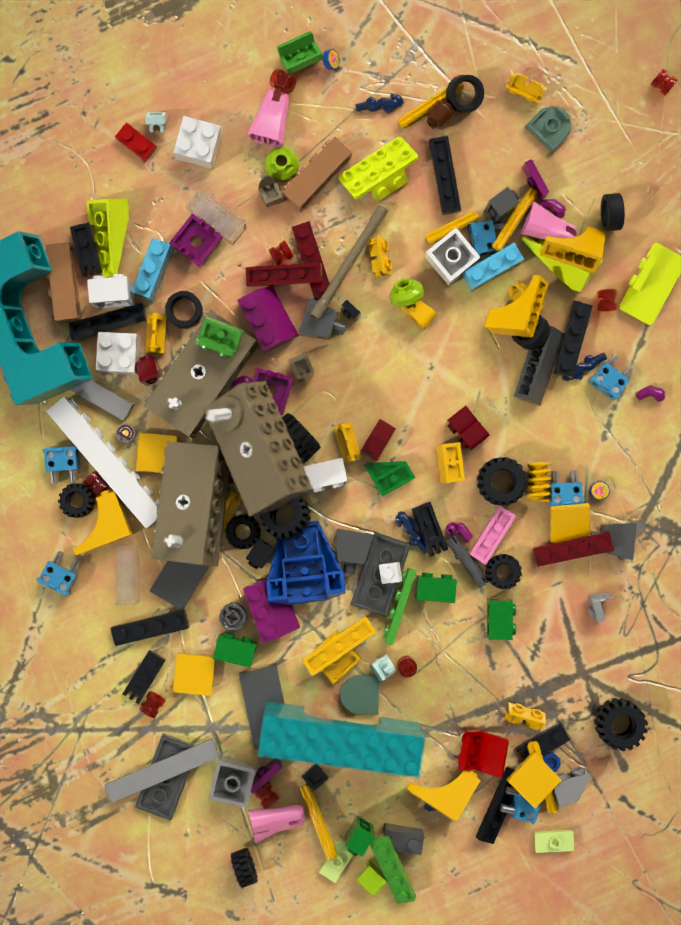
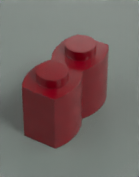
(467, 427)

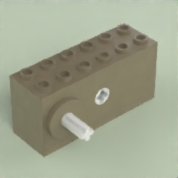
(257, 447)

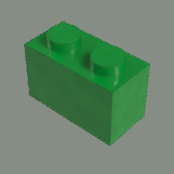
(436, 588)
(500, 619)
(235, 649)
(359, 836)

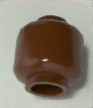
(440, 114)

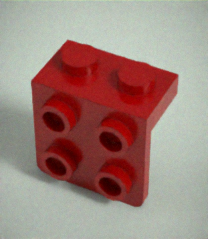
(483, 752)

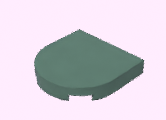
(550, 127)
(361, 694)

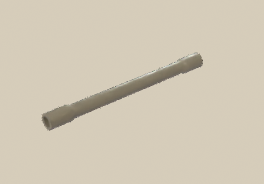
(322, 304)

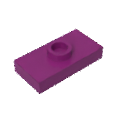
(534, 179)
(265, 773)

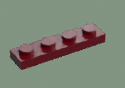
(310, 254)
(284, 274)
(573, 548)

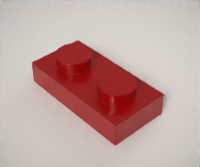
(135, 142)

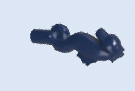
(385, 103)
(589, 364)
(409, 524)

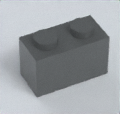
(502, 205)
(405, 838)

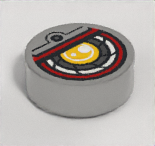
(126, 433)

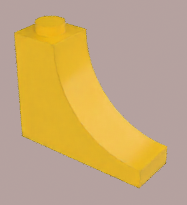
(580, 251)
(521, 315)
(110, 525)
(451, 798)

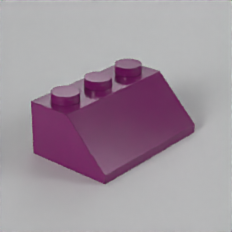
(268, 318)
(271, 619)

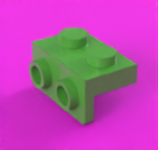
(299, 53)
(219, 337)

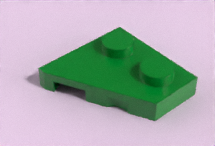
(389, 475)

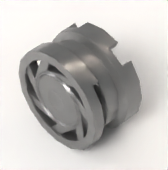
(232, 616)

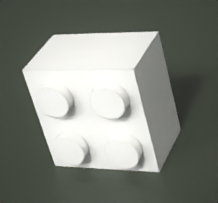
(198, 142)
(452, 256)
(111, 292)
(117, 353)
(326, 474)

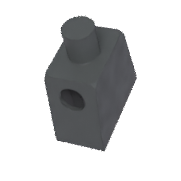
(324, 327)
(623, 538)
(352, 548)

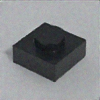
(350, 311)
(315, 776)

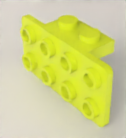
(380, 171)
(651, 284)

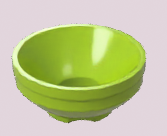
(285, 172)
(406, 292)

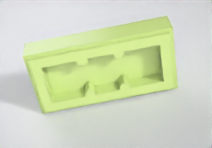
(553, 841)
(333, 868)

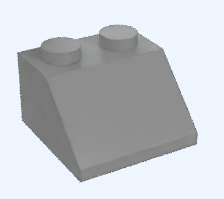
(232, 782)

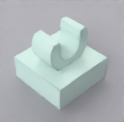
(156, 118)
(383, 668)

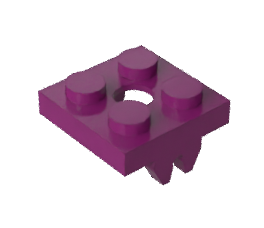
(191, 228)
(279, 382)

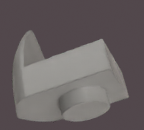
(595, 610)

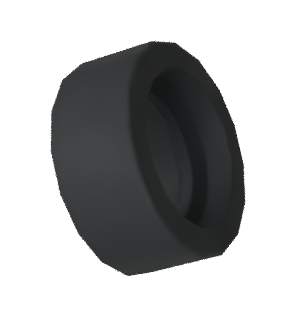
(479, 93)
(612, 212)
(184, 295)
(539, 339)

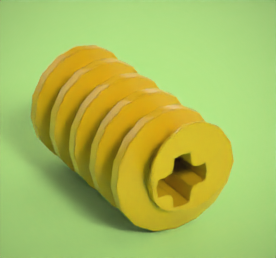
(538, 481)

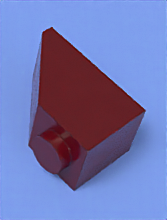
(148, 370)
(378, 439)

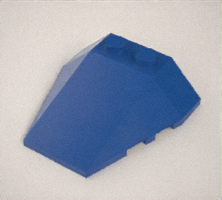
(304, 569)

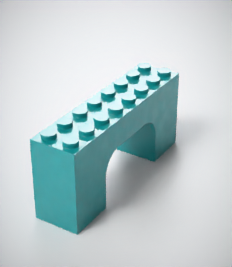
(27, 370)
(387, 748)

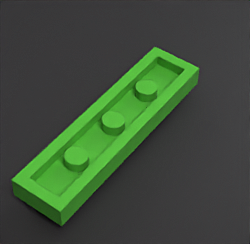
(397, 612)
(392, 869)

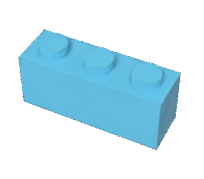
(492, 267)
(152, 269)

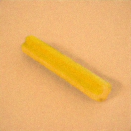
(459, 223)

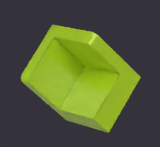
(371, 878)

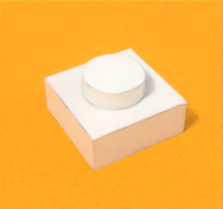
(390, 572)

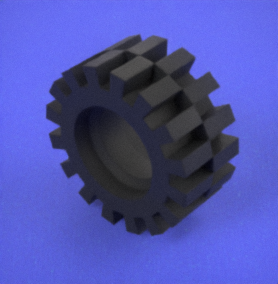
(65, 500)
(231, 531)
(515, 571)
(244, 867)

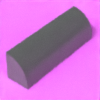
(538, 368)

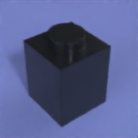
(260, 554)

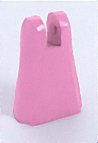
(270, 120)
(541, 222)
(270, 821)

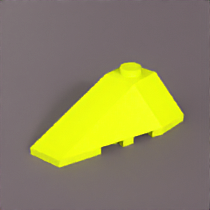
(110, 224)
(572, 276)

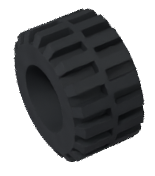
(303, 441)
(518, 481)
(293, 528)
(631, 735)

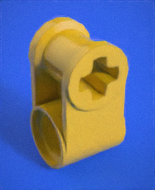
(420, 314)

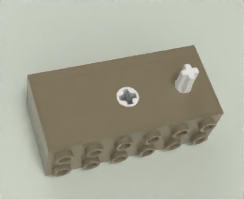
(184, 393)
(191, 504)

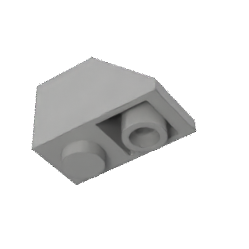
(571, 786)

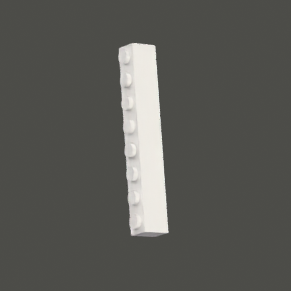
(105, 460)

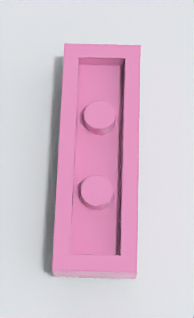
(492, 534)

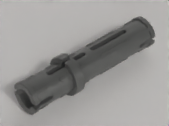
(462, 554)

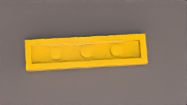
(338, 645)

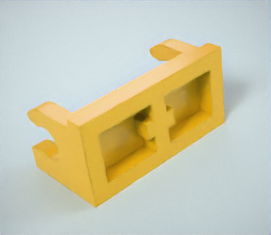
(450, 462)

